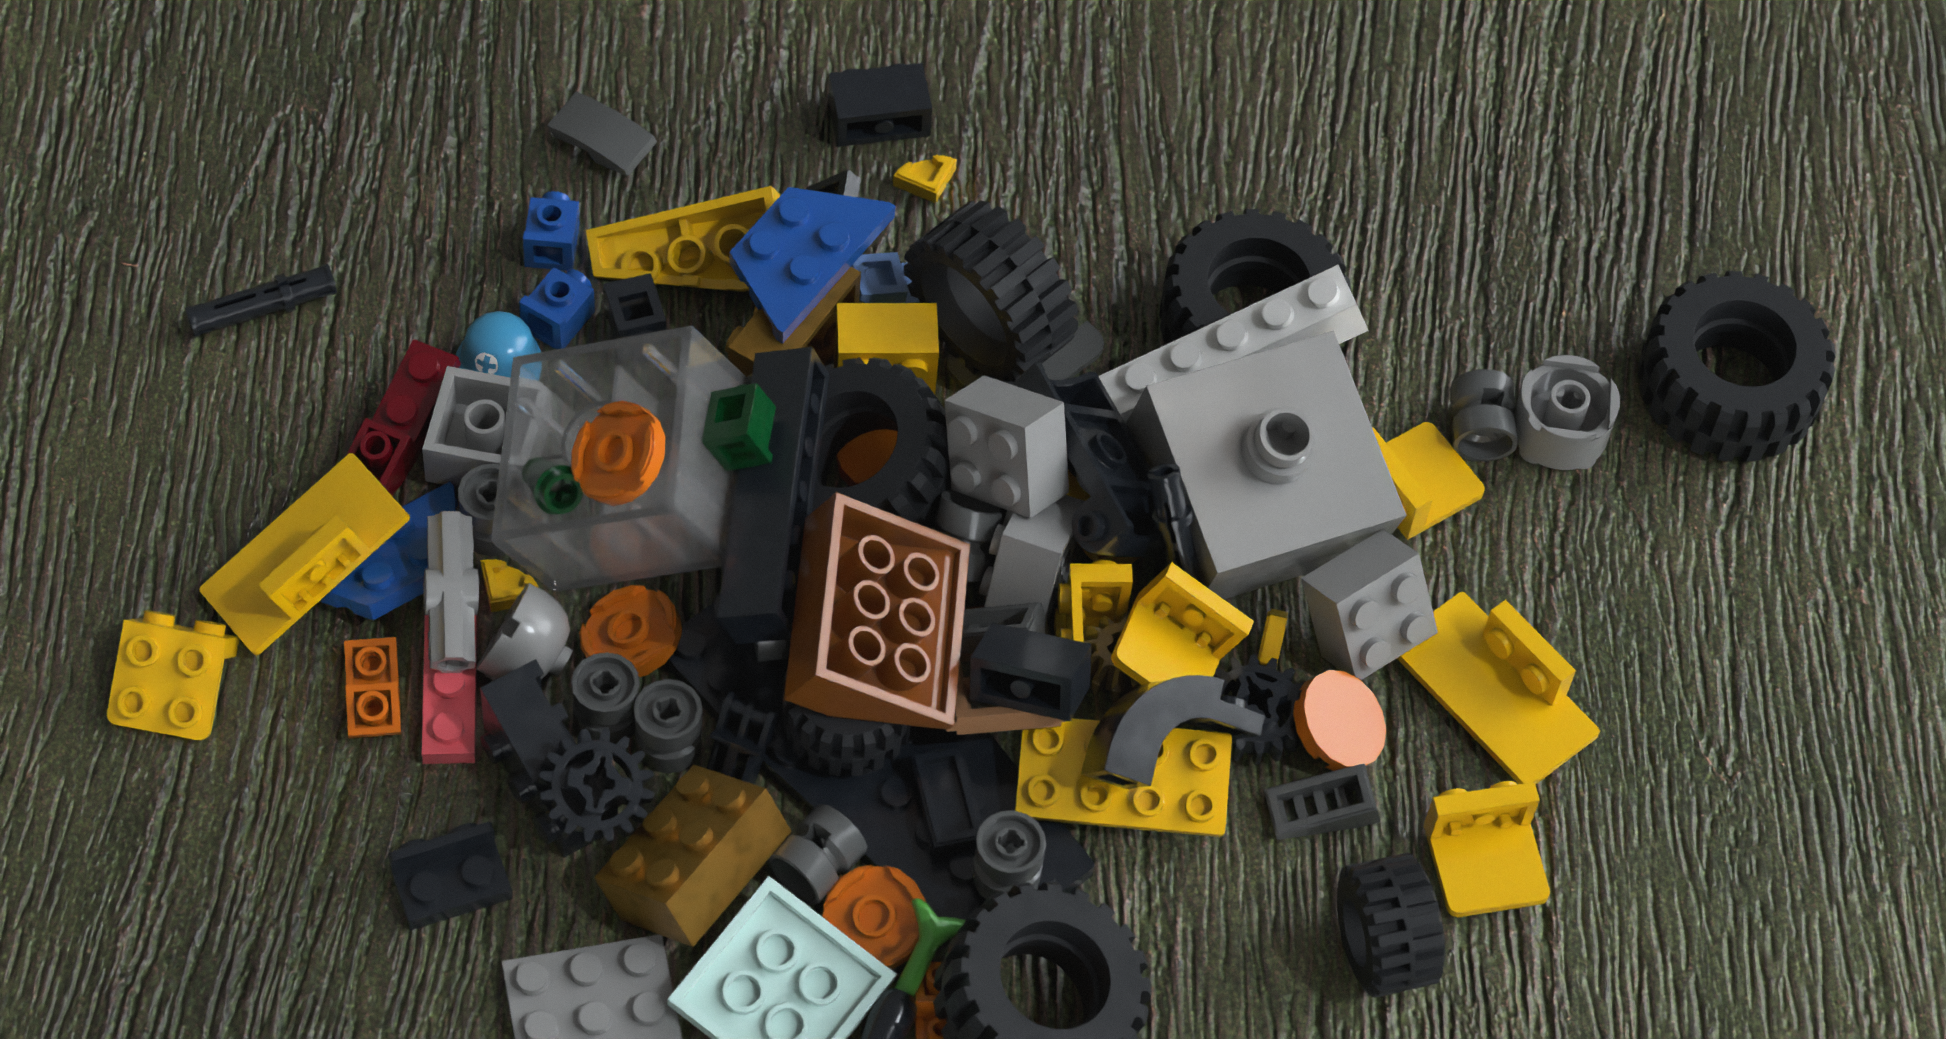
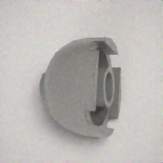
(531, 630)

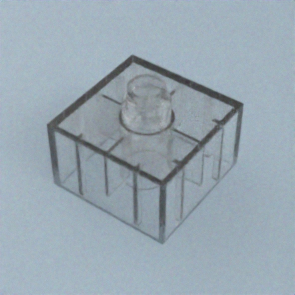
(684, 511)

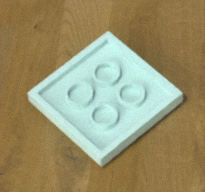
(780, 975)

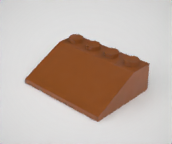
(877, 617)

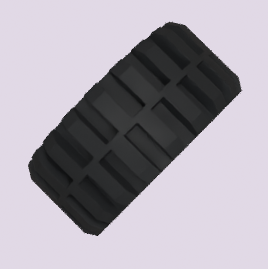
(1237, 252)
(1748, 317)
(888, 398)
(1053, 927)

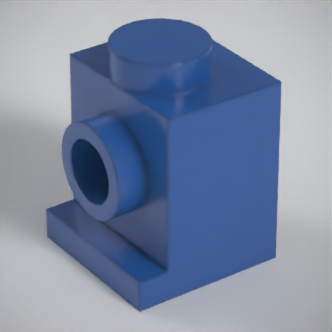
(551, 223)
(558, 307)

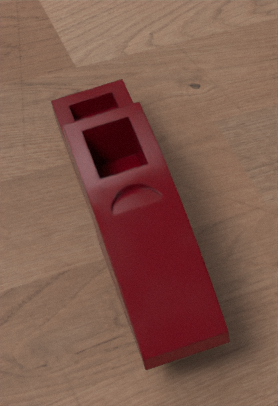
(399, 427)

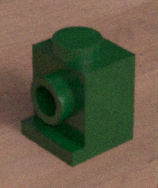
(739, 426)

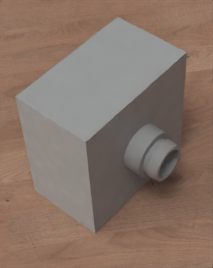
(1270, 462)

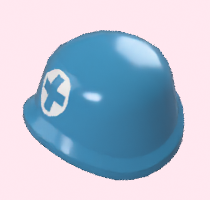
(494, 342)

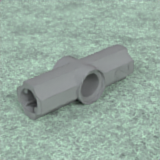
(451, 592)

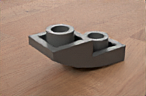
(603, 132)

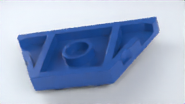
(804, 250)
(397, 567)

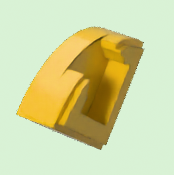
(926, 177)
(503, 583)
(1272, 636)

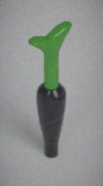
(896, 1007)

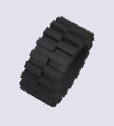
(992, 291)

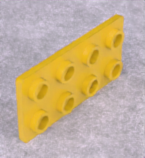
(304, 554)
(1502, 687)
(1184, 795)

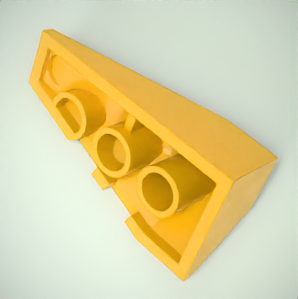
(681, 244)

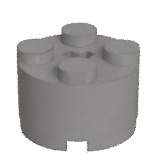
(1565, 413)

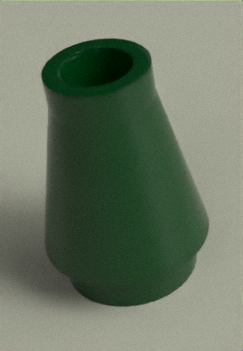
(552, 486)

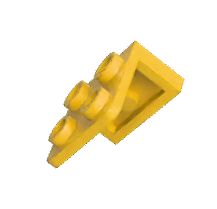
(1428, 477)
(1090, 594)
(1177, 629)
(169, 675)
(1486, 848)

